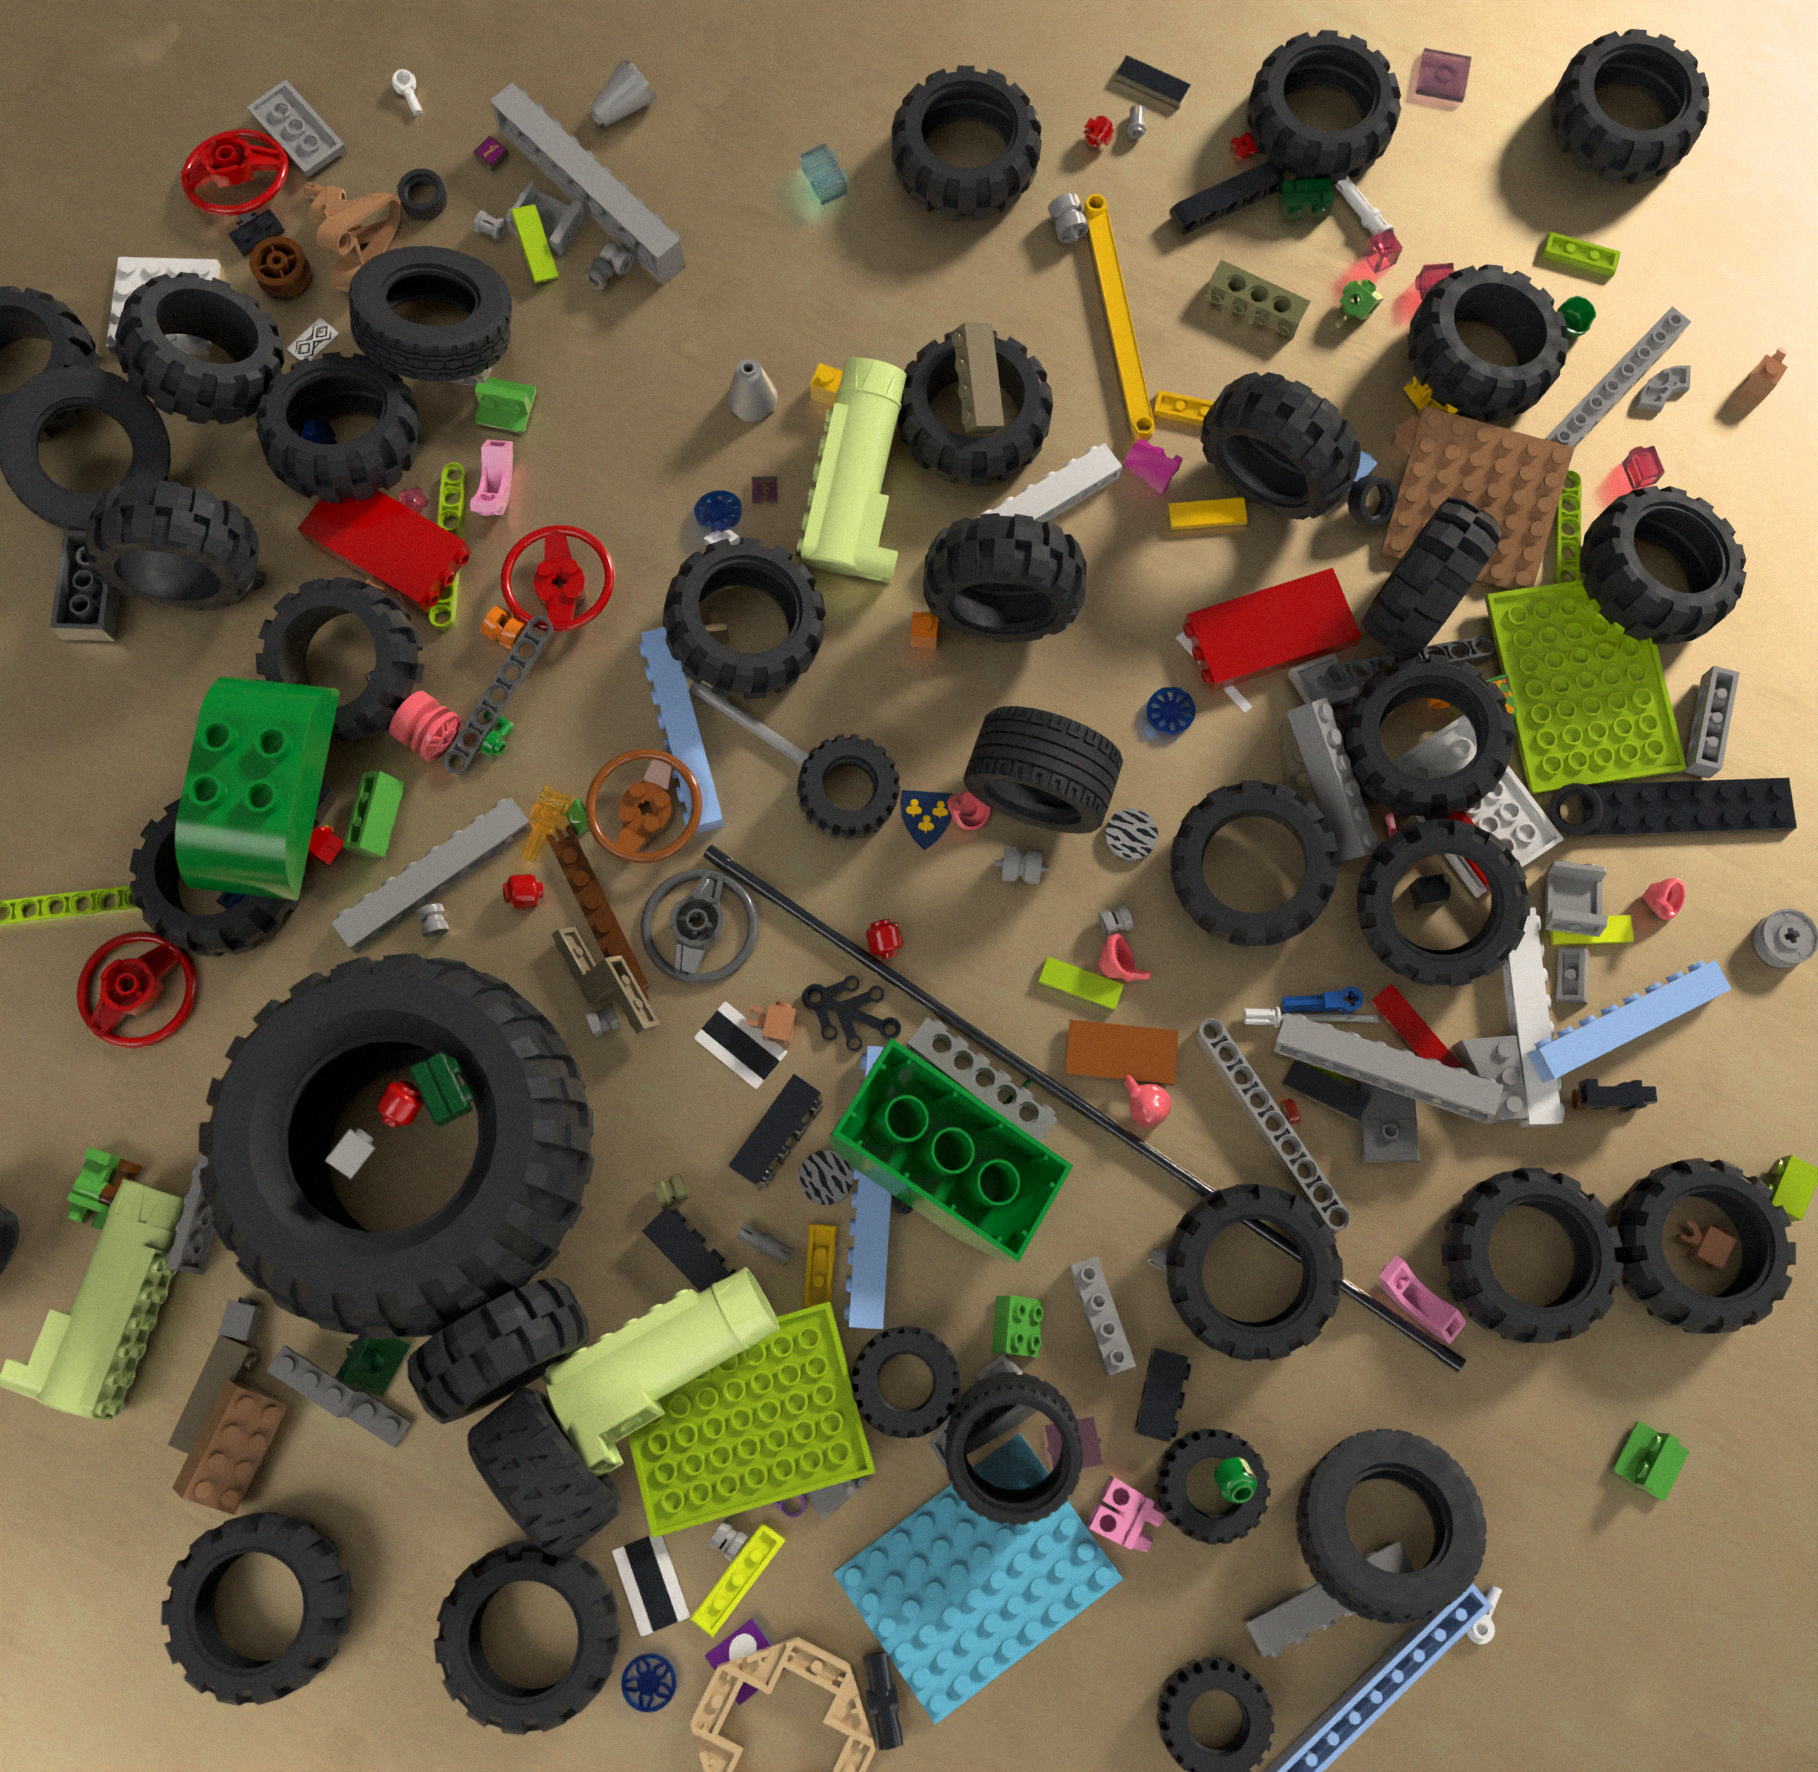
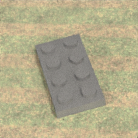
(296, 128)
(193, 1229)

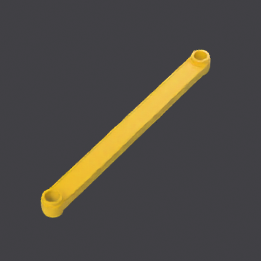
(1119, 318)

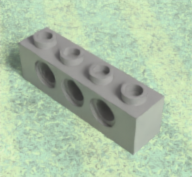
(1711, 722)
(1101, 1316)

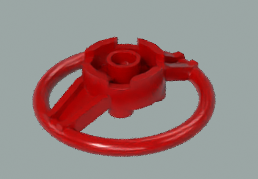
(230, 162)
(559, 568)
(146, 976)

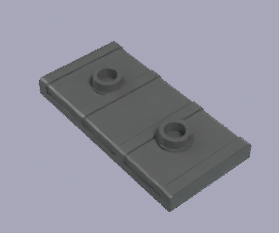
(1388, 1127)

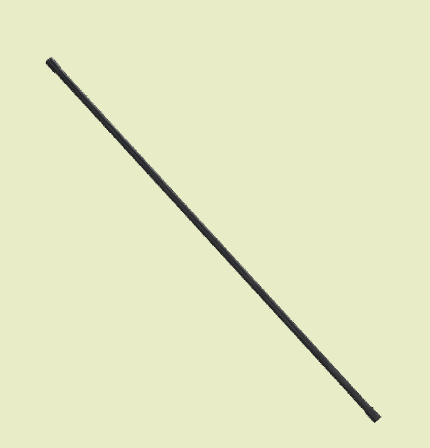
(725, 862)

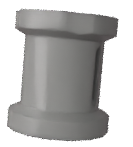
(490, 225)

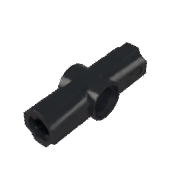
(882, 1700)

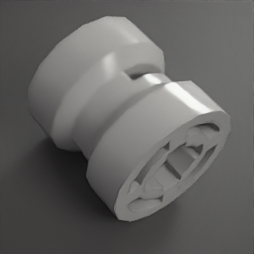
(619, 260)
(433, 920)
(1116, 920)
(603, 1020)
(732, 1544)

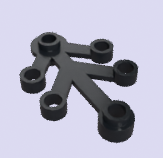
(847, 1010)

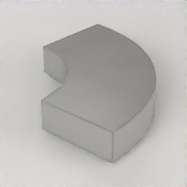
(1662, 385)

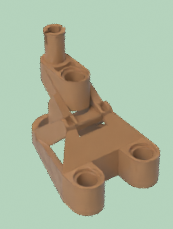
(343, 235)

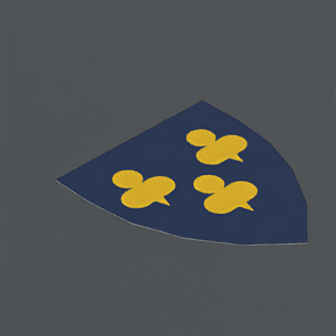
(925, 815)

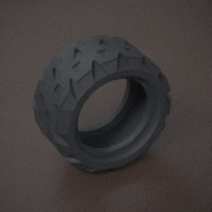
(540, 1475)

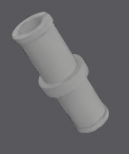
(765, 1243)

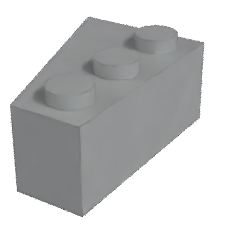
(1498, 1060)

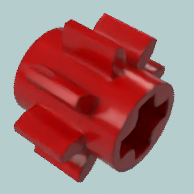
(1098, 131)

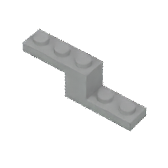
(339, 1397)

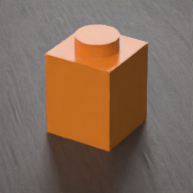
(924, 630)

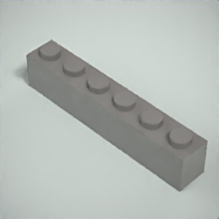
(1333, 779)
(1312, 1607)

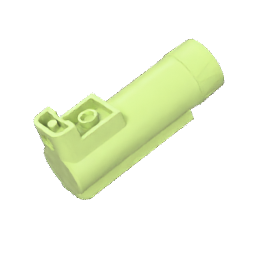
(847, 500)
(92, 1351)
(621, 1378)

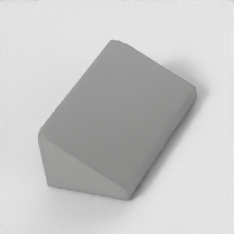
(1573, 975)

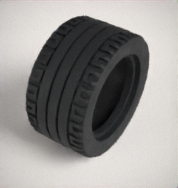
(1043, 769)

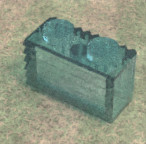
(823, 173)

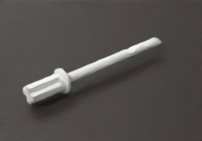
(1274, 1016)

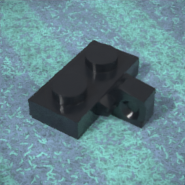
(254, 229)

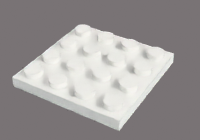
(137, 271)

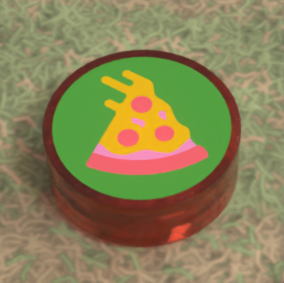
(1290, 1111)

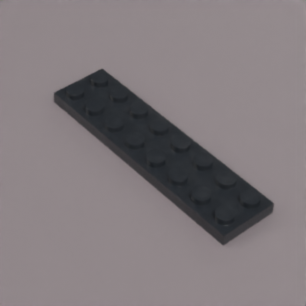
(1692, 807)

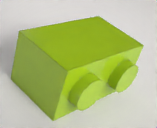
(1793, 1185)

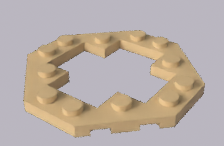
(762, 1671)

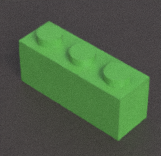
(373, 814)

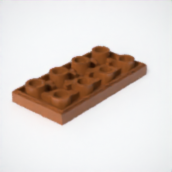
(1121, 1050)

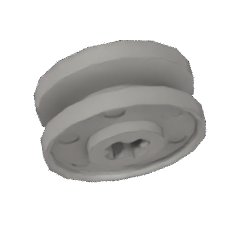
(1800, 934)

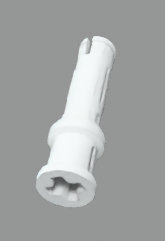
(1370, 216)

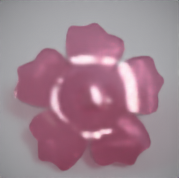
(414, 500)

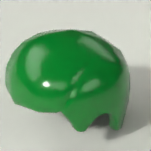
(1578, 315)

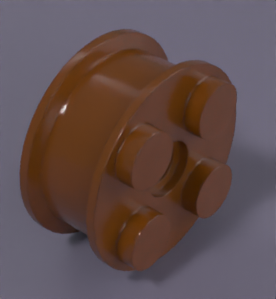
(280, 267)

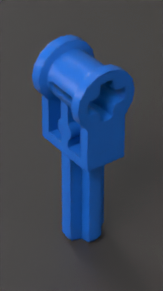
(1326, 1002)

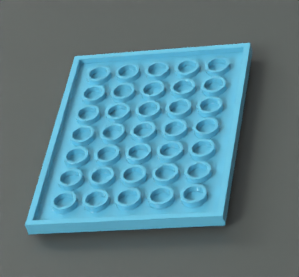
(970, 1595)

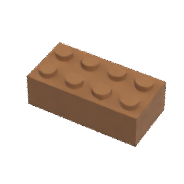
(230, 1447)

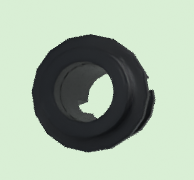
(898, 1209)

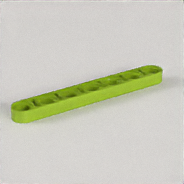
(444, 512)
(1562, 540)
(69, 909)

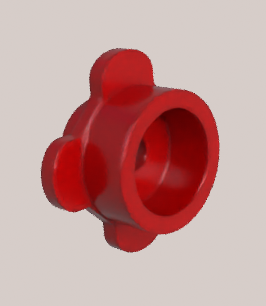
(1242, 151)

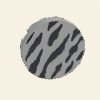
(1131, 834)
(825, 1178)

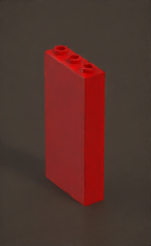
(389, 544)
(1271, 629)

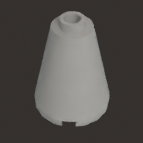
(621, 95)
(751, 392)

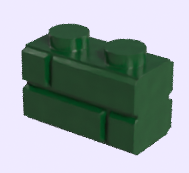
(1305, 198)
(442, 1088)

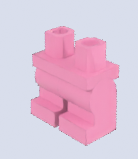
(1128, 1517)

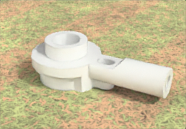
(405, 83)
(1484, 1628)

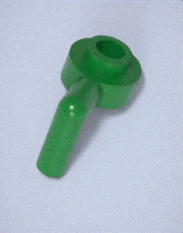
(494, 742)

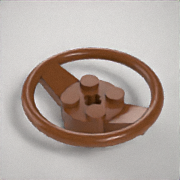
(652, 791)

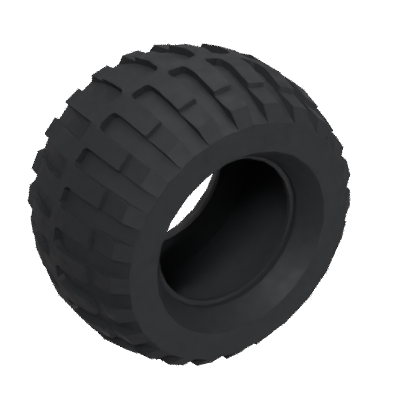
(279, 1117)

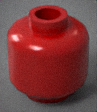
(522, 891)
(884, 938)
(400, 1103)

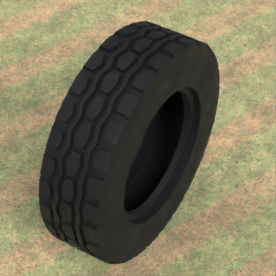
(424, 350)
(64, 390)
(1442, 1489)

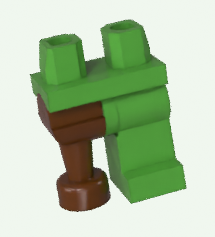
(93, 1186)

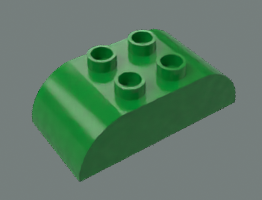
(253, 786)
(948, 1155)

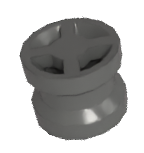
(599, 274)

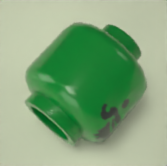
(1235, 1480)

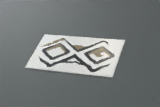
(313, 340)

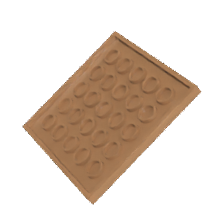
(1495, 469)

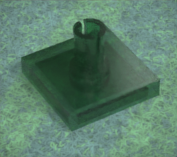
(372, 1363)

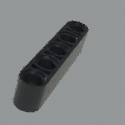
(1226, 197)

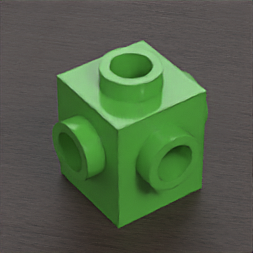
(1361, 298)

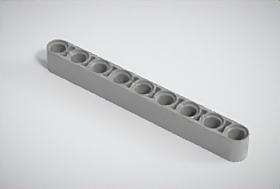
(1270, 1110)

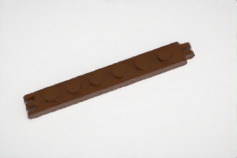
(594, 902)

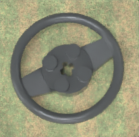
(694, 940)

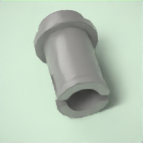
(1136, 128)

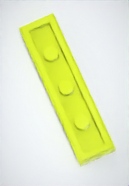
(737, 1579)

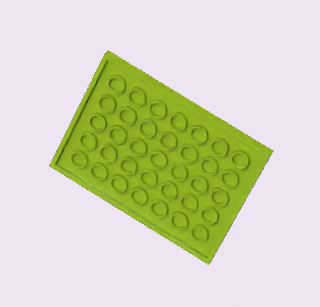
(1582, 690)
(754, 1429)

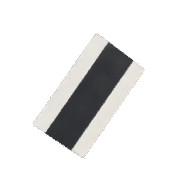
(739, 1045)
(650, 1584)

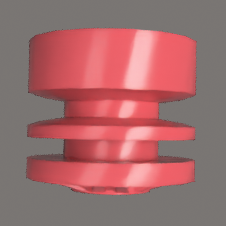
(425, 725)

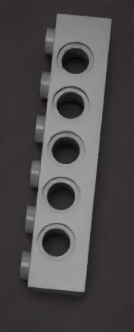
(934, 1031)

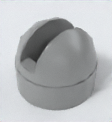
(1158, 1258)

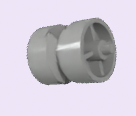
(1068, 217)
(1016, 865)

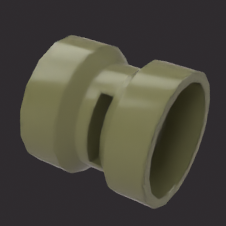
(670, 1190)

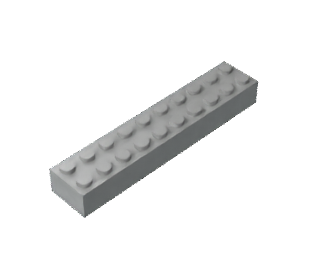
(588, 183)

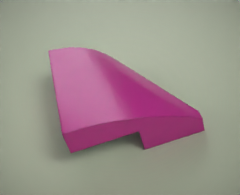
(1152, 465)

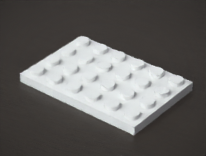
(1506, 812)

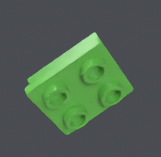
(504, 404)
(1017, 1326)
(1651, 1460)

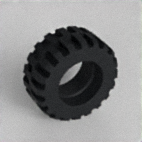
(858, 754)
(944, 1392)
(1172, 1487)
(1178, 1698)

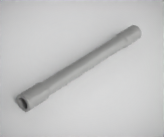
(704, 693)

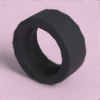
(422, 177)
(1358, 495)
(1568, 790)

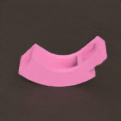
(495, 478)
(1420, 1302)

